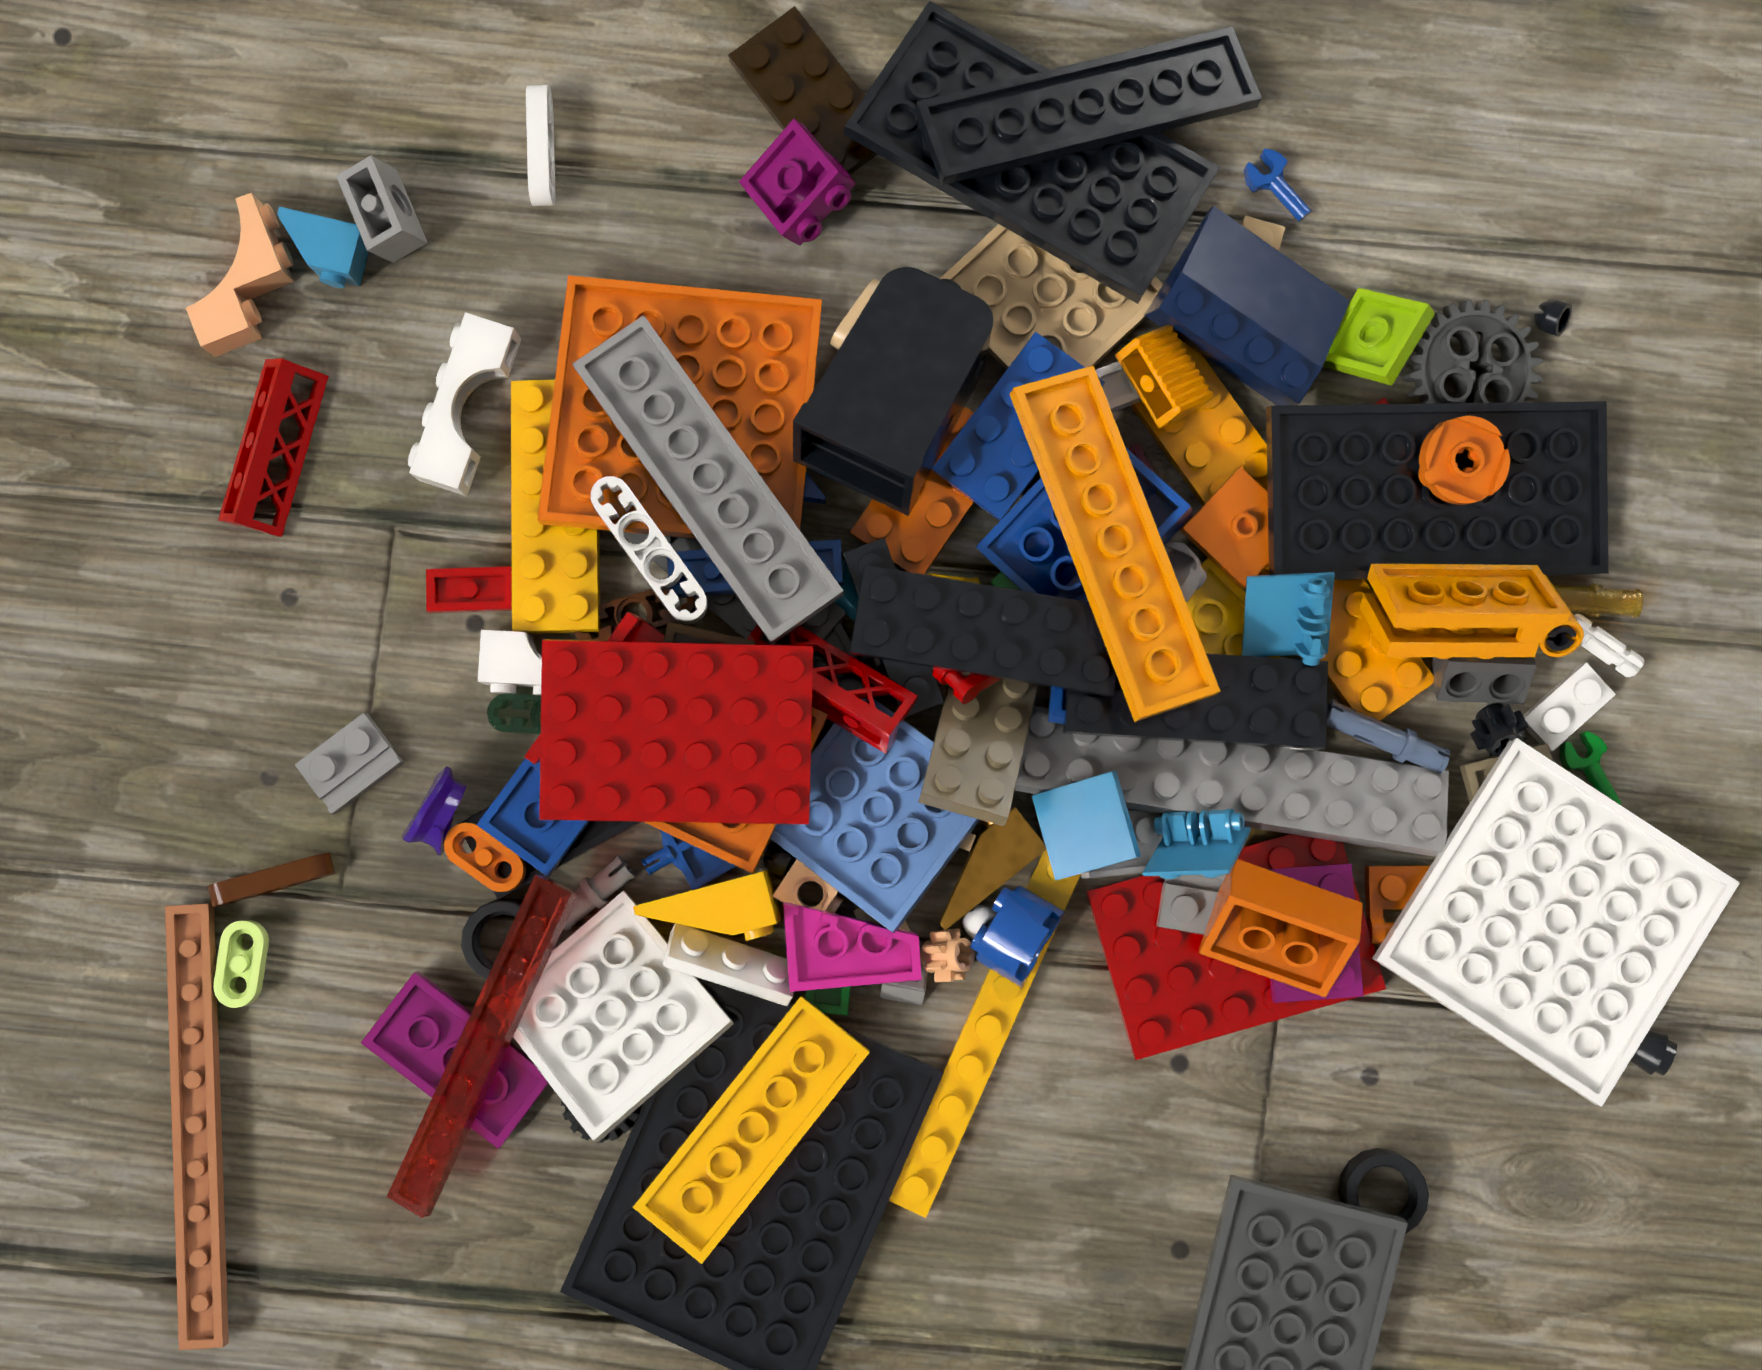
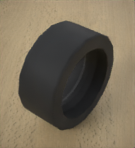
(471, 932)
(1373, 1158)

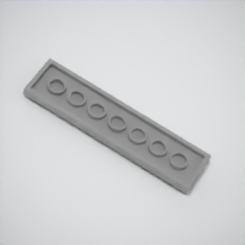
(708, 480)

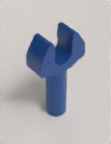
(1276, 183)

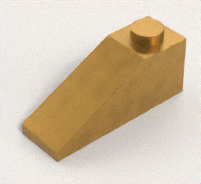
(992, 861)

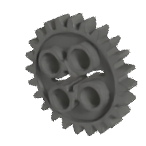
(1436, 360)

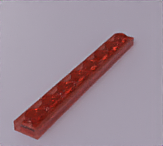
(482, 1046)

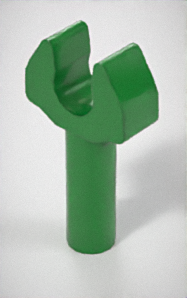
(1589, 763)

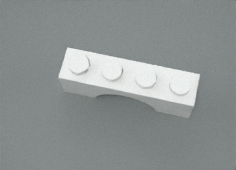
(479, 354)
(509, 662)

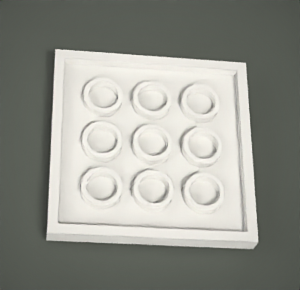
(613, 1019)

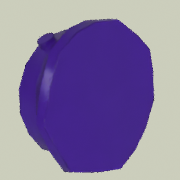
(436, 812)

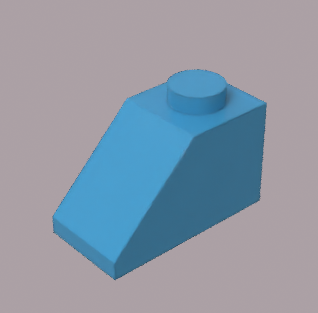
(328, 246)

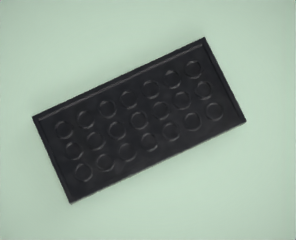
(1096, 209)
(1353, 497)

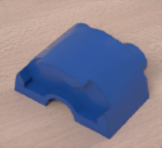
(1016, 933)

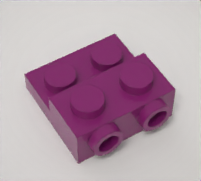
(797, 184)

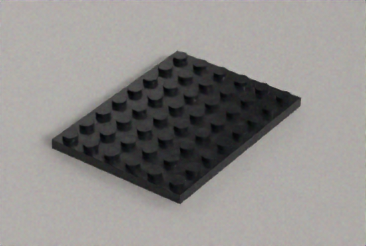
(795, 1250)

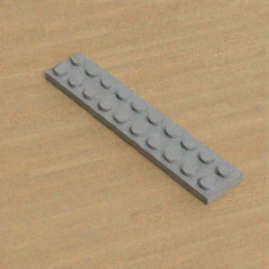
(1271, 786)

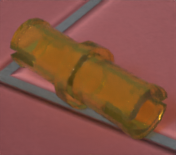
(1600, 600)

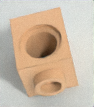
(797, 875)

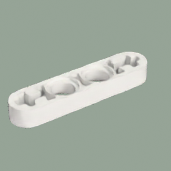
(645, 552)

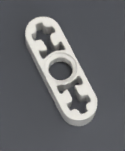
(540, 145)

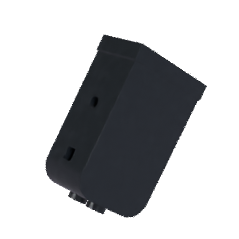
(895, 388)

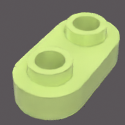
(238, 961)

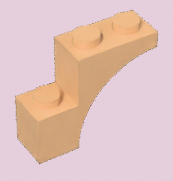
(228, 314)

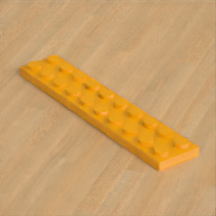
(1206, 453)

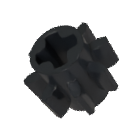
(1496, 726)

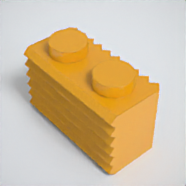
(1164, 375)

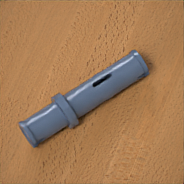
(1401, 744)

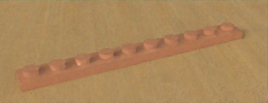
(196, 1127)

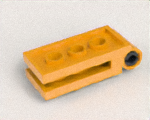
(1467, 611)

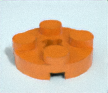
(1485, 448)

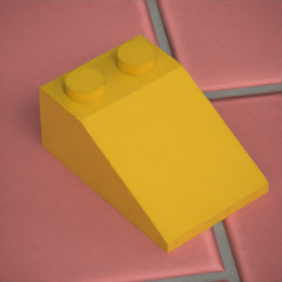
(726, 907)

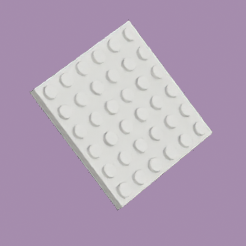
(1556, 921)

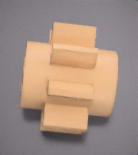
(947, 955)

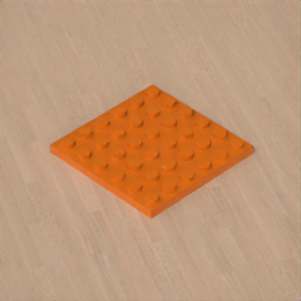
(741, 351)

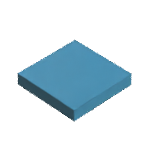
(1086, 825)

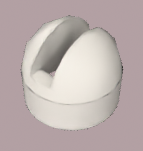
(976, 918)

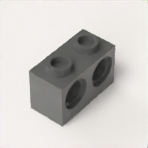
(1483, 680)

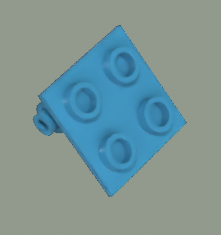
(1288, 615)
(1197, 845)

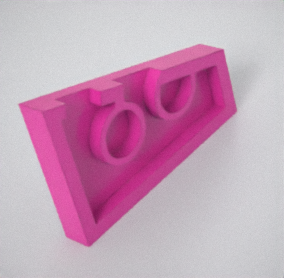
(845, 951)

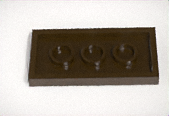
(804, 82)

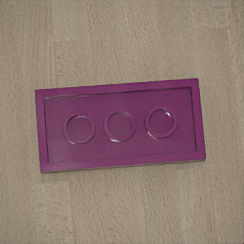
(419, 1038)

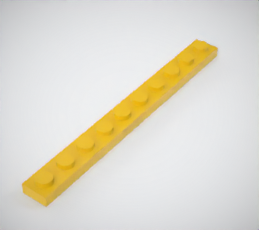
(971, 1065)

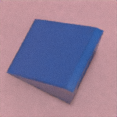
(812, 492)

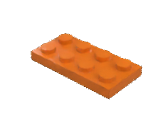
(921, 536)

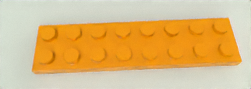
(1114, 543)

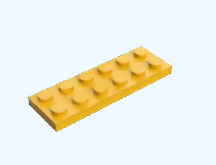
(551, 565)
(751, 1129)

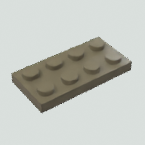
(979, 751)

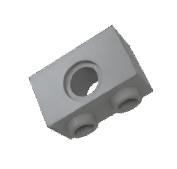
(381, 209)

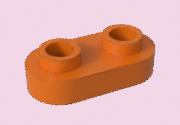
(485, 859)

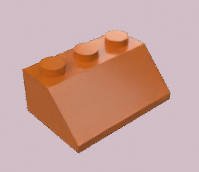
(1282, 928)

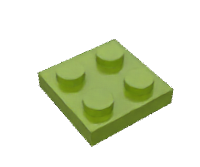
(1377, 335)

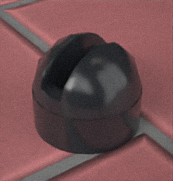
(1555, 317)
(780, 863)

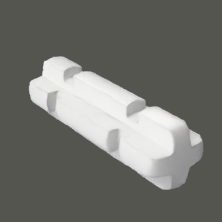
(1609, 648)

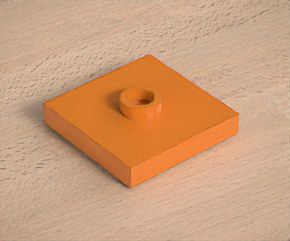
(1233, 527)

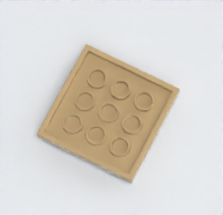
(1046, 296)

